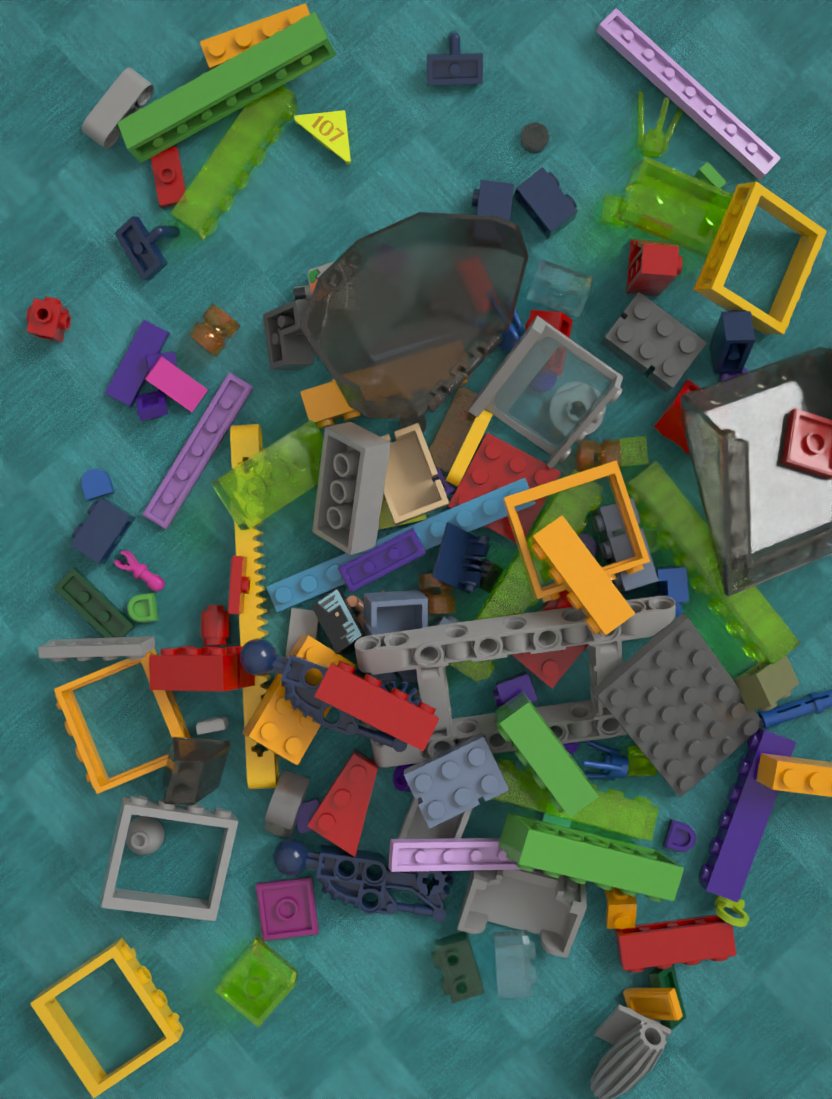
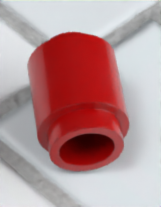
(214, 625)

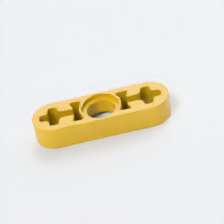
(468, 448)

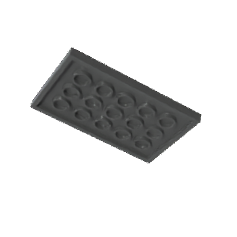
(679, 705)

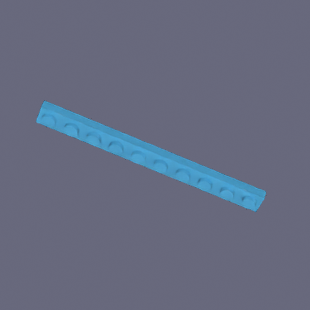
(430, 532)

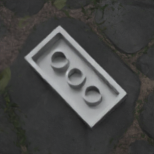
(350, 487)

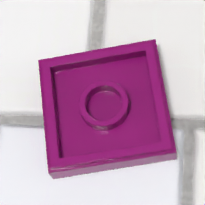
(287, 908)

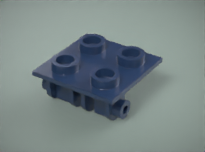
(460, 558)

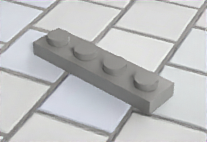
(88, 648)

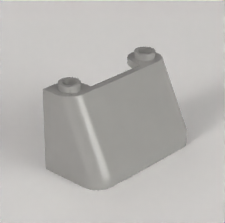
(525, 902)

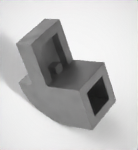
(286, 804)

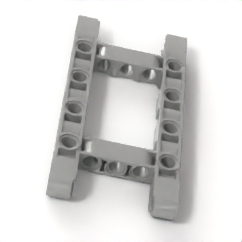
(506, 636)

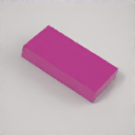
(176, 384)

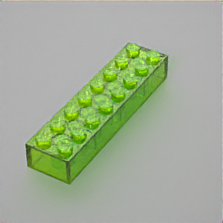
(690, 542)
(513, 590)

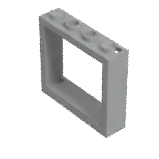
(160, 903)

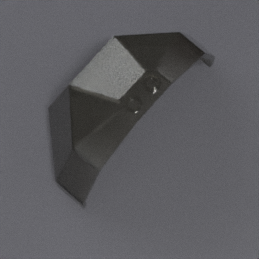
(415, 309)

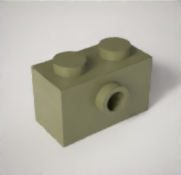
(766, 684)

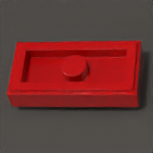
(168, 177)
(238, 584)

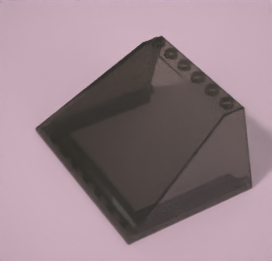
(756, 509)

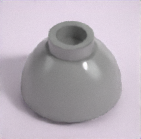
(144, 835)

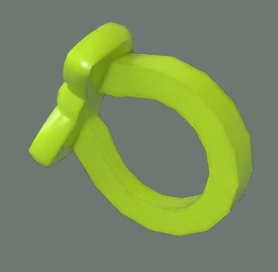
(721, 902)

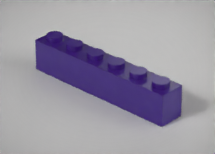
(743, 820)

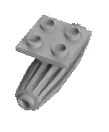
(634, 1051)

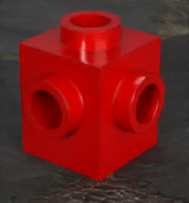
(48, 319)

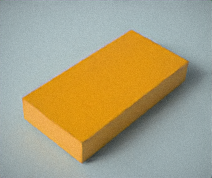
(654, 1003)

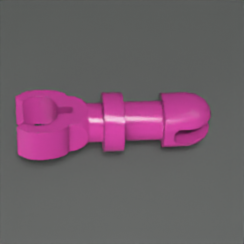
(153, 581)

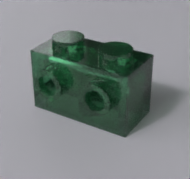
(459, 967)

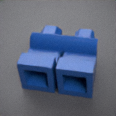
(673, 584)

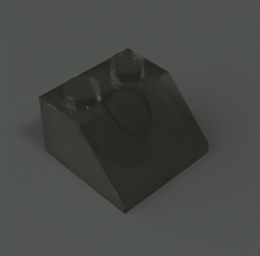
(193, 769)

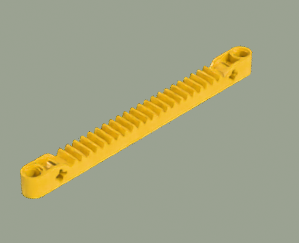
(260, 766)

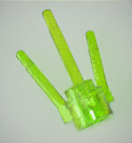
(654, 143)

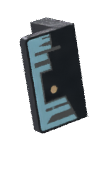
(338, 621)

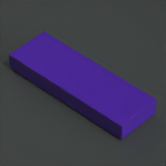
(133, 368)
(382, 560)

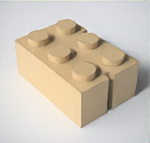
(409, 477)

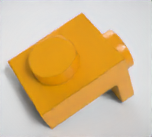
(620, 909)

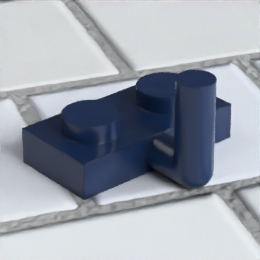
(455, 66)
(142, 246)

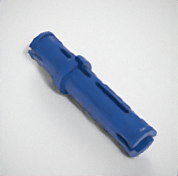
(812, 704)

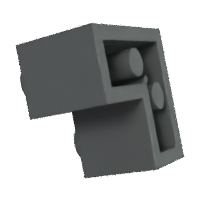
(285, 340)

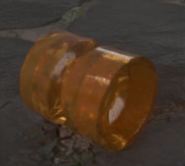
(207, 337)
(608, 451)
(437, 603)

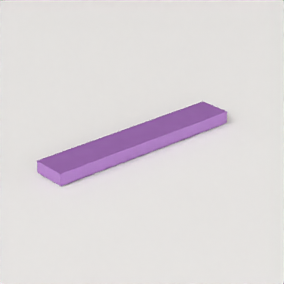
(198, 451)

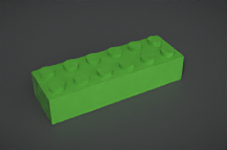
(590, 858)

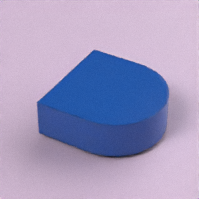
(96, 484)

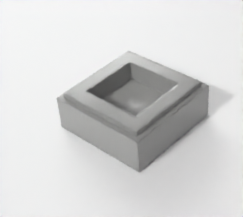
(212, 725)

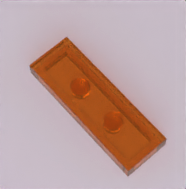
(453, 430)

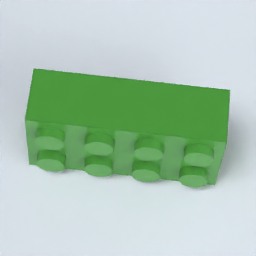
(548, 758)

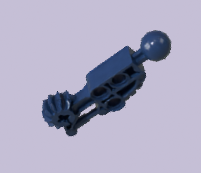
(260, 658)
(350, 885)

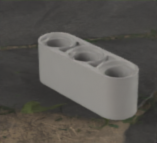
(123, 98)

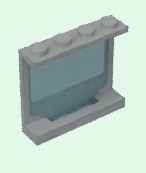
(549, 390)

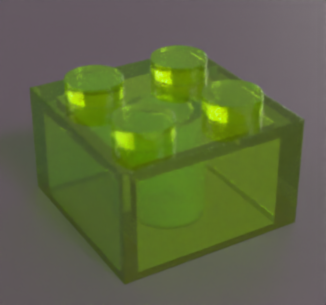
(257, 981)

